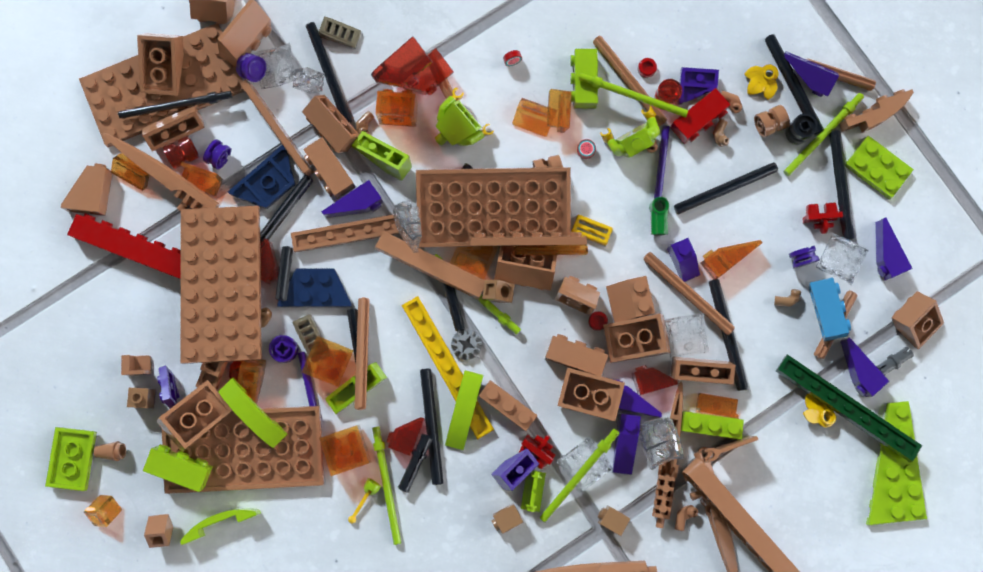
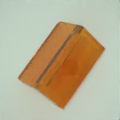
(559, 109)
(532, 117)
(129, 172)
(203, 179)
(717, 405)

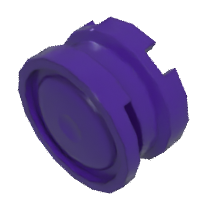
(251, 67)
(217, 154)
(804, 254)
(283, 349)

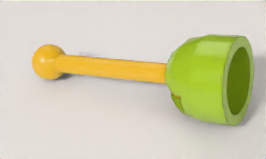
(370, 487)

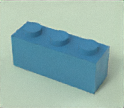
(829, 309)

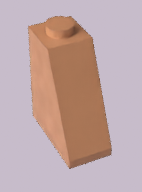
(90, 191)

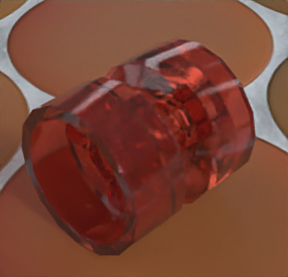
(669, 91)
(181, 152)

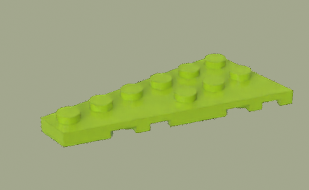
(896, 481)

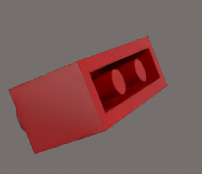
(700, 116)

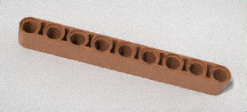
(737, 518)

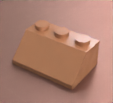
(244, 32)
(525, 270)

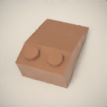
(160, 63)
(578, 295)
(637, 338)
(591, 394)
(194, 415)

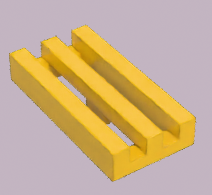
(590, 237)

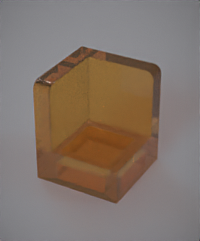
(103, 511)

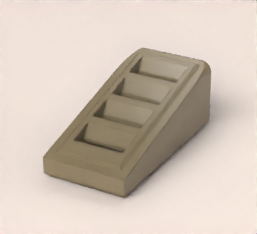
(337, 38)
(297, 323)

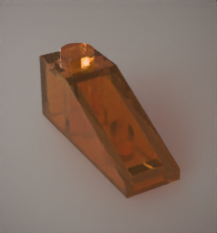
(724, 258)
(251, 377)

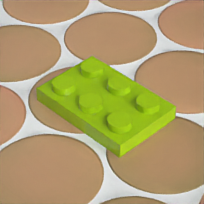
(878, 167)
(71, 459)

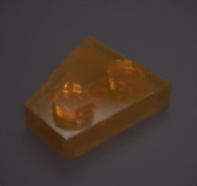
(474, 259)

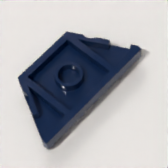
(266, 181)
(315, 289)

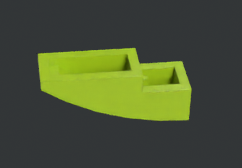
(345, 393)

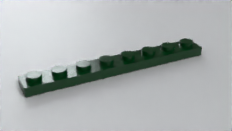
(849, 408)

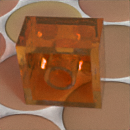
(397, 108)
(327, 361)
(345, 450)

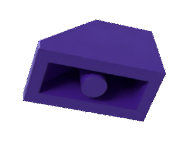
(684, 259)
(515, 470)

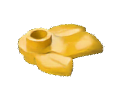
(760, 82)
(817, 411)

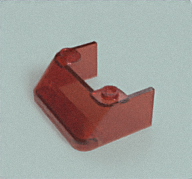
(413, 69)

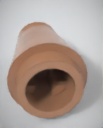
(111, 451)

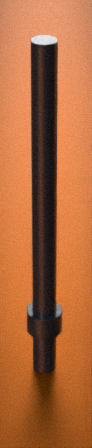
(211, 98)

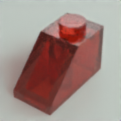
(268, 262)
(650, 380)
(405, 436)

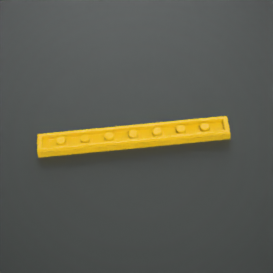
(443, 360)

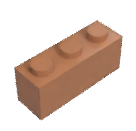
(330, 123)
(173, 128)
(328, 168)
(576, 355)
(702, 370)
(508, 405)

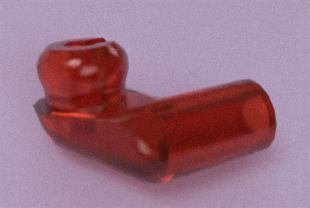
(234, 369)

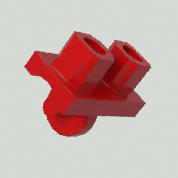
(813, 215)
(540, 448)

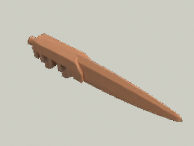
(170, 179)
(668, 471)
(720, 529)
(626, 566)

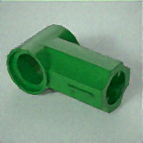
(659, 219)

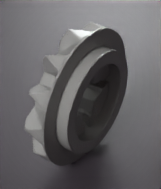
(469, 353)

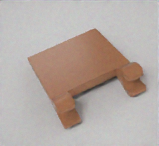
(716, 451)

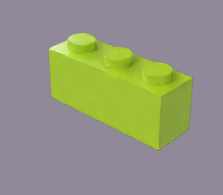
(584, 62)
(712, 425)
(178, 468)

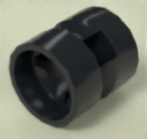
(801, 129)

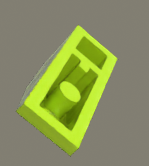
(383, 155)

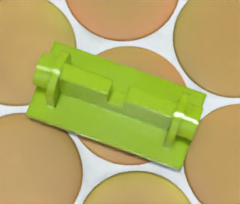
(533, 491)

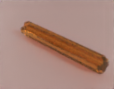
(551, 249)

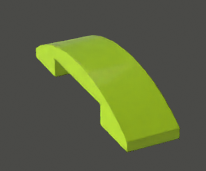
(464, 410)
(251, 413)
(198, 532)

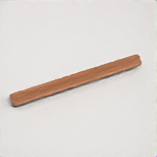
(625, 75)
(689, 293)
(362, 354)

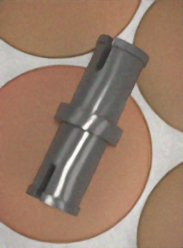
(895, 361)

